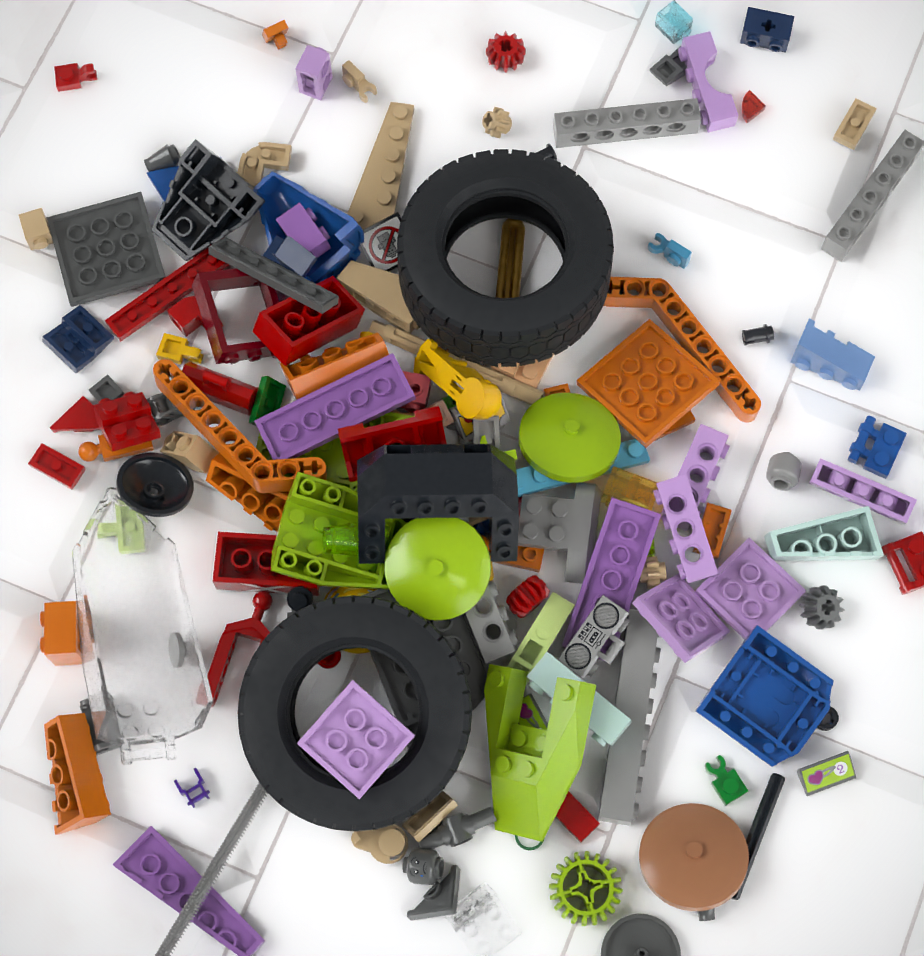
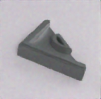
(440, 898)

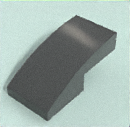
(669, 68)

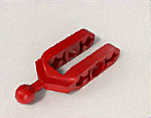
(248, 628)

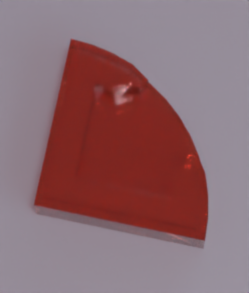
(751, 106)

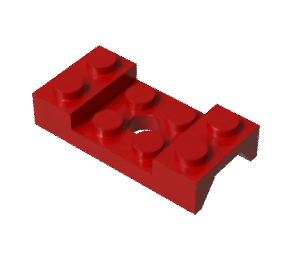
(422, 429)

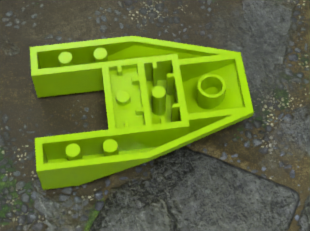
(528, 764)

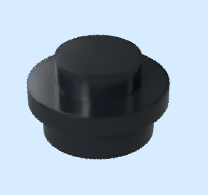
(299, 597)

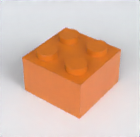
(61, 633)

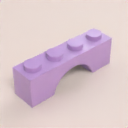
(716, 108)

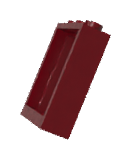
(224, 280)

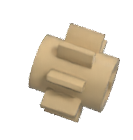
(497, 122)
(653, 572)

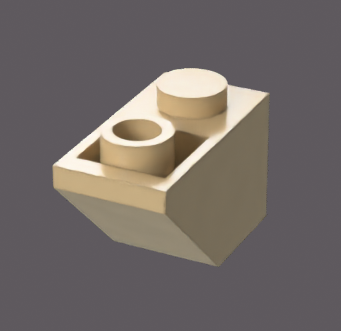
(189, 450)

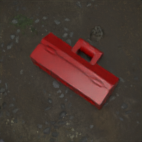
(222, 388)

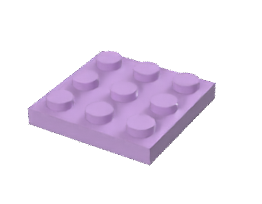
(750, 590)
(681, 617)
(356, 739)

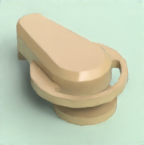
(382, 843)

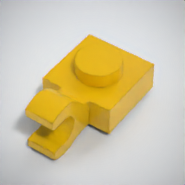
(177, 348)

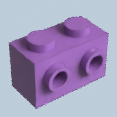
(300, 226)

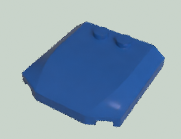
(768, 698)

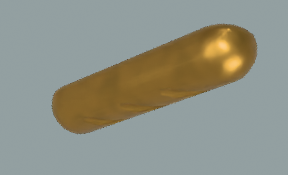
(510, 259)

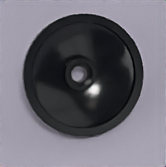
(154, 475)

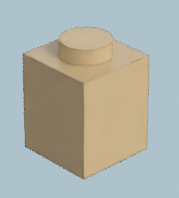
(36, 229)

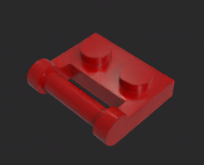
(913, 553)

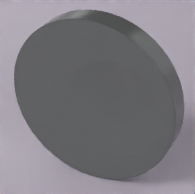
(640, 937)

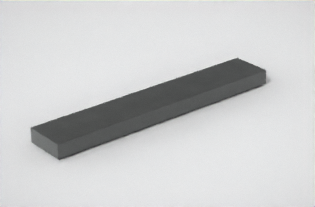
(274, 275)

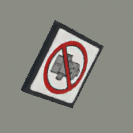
(381, 243)

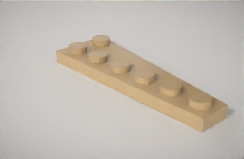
(382, 176)

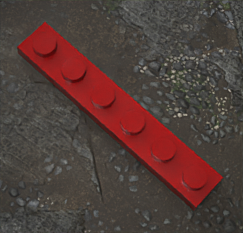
(161, 295)

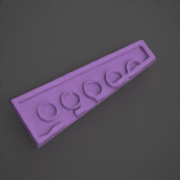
(172, 880)

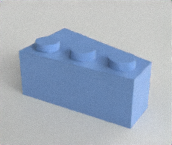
(832, 358)

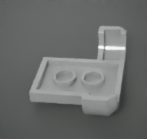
(563, 526)

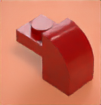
(186, 315)

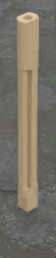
(412, 344)

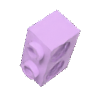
(314, 72)

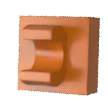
(276, 33)

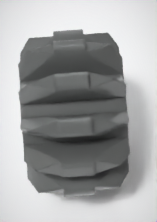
(830, 610)

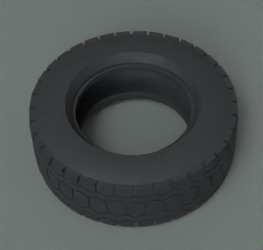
(503, 188)
(270, 696)

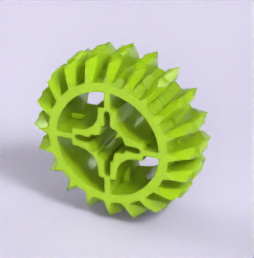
(607, 882)

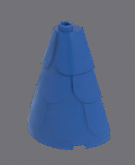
(344, 231)

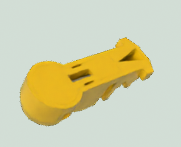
(473, 394)

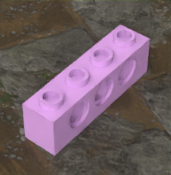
(707, 441)
(680, 488)
(863, 491)

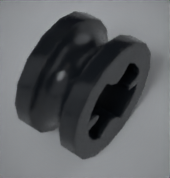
(834, 719)

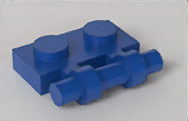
(884, 450)

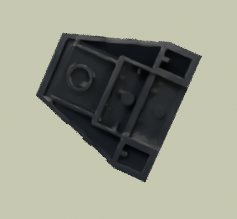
(204, 202)

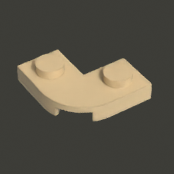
(264, 156)

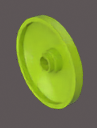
(569, 437)
(437, 567)

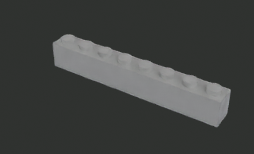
(633, 700)

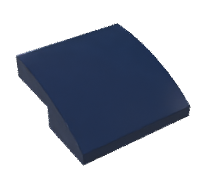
(78, 339)

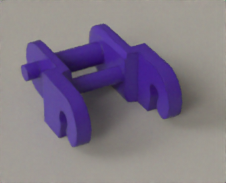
(186, 792)

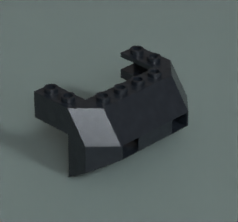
(437, 484)

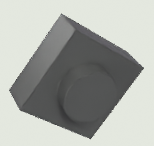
(106, 389)

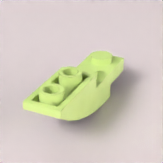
(541, 633)

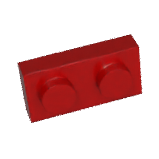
(56, 466)

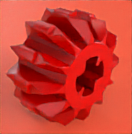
(505, 51)
(527, 596)

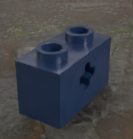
(767, 29)

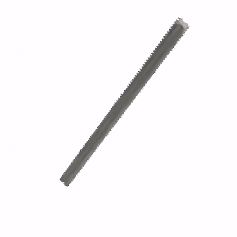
(212, 872)

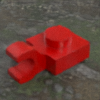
(71, 75)

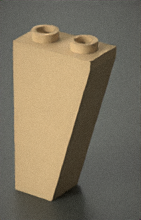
(378, 292)

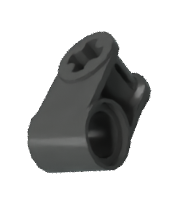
(168, 409)

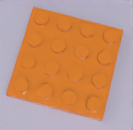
(648, 382)

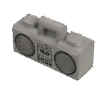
(586, 644)

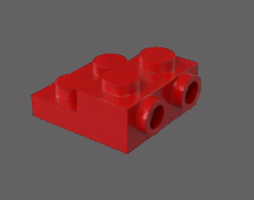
(126, 421)

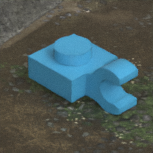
(674, 252)

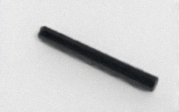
(761, 821)

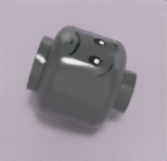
(423, 866)

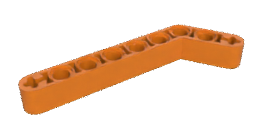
(689, 342)
(226, 431)

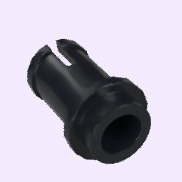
(758, 335)

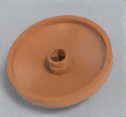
(693, 857)

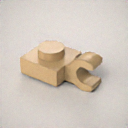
(355, 78)

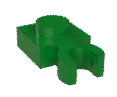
(727, 784)

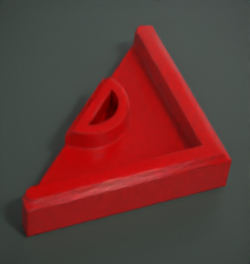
(77, 418)

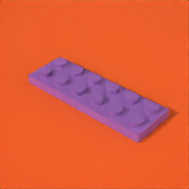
(340, 404)
(615, 562)

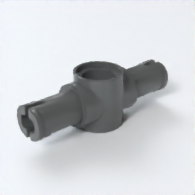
(457, 829)

